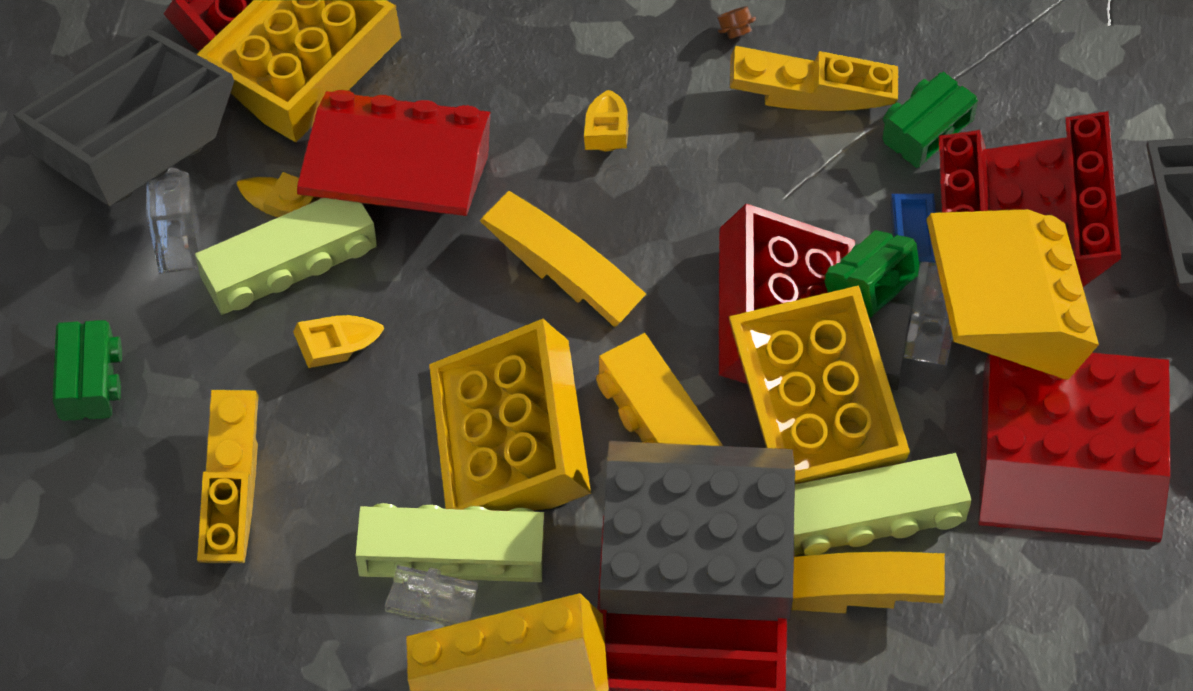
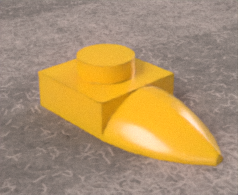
(606, 123)
(273, 194)
(334, 338)

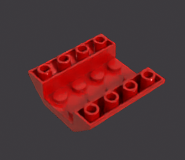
(1051, 177)

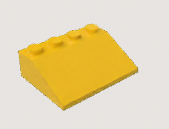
(298, 50)
(1013, 288)
(821, 385)
(510, 423)
(523, 649)

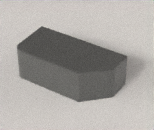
(890, 332)

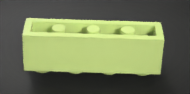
(285, 252)
(879, 504)
(456, 541)

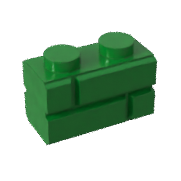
(932, 111)
(879, 267)
(85, 370)

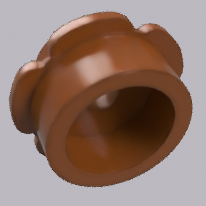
(736, 22)

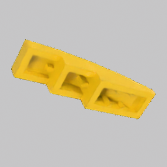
(563, 256)
(866, 580)

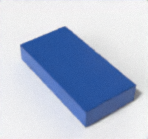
(909, 220)

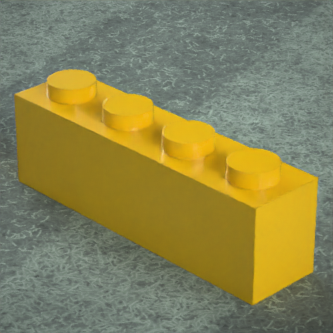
(651, 396)

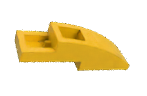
(824, 84)
(228, 477)

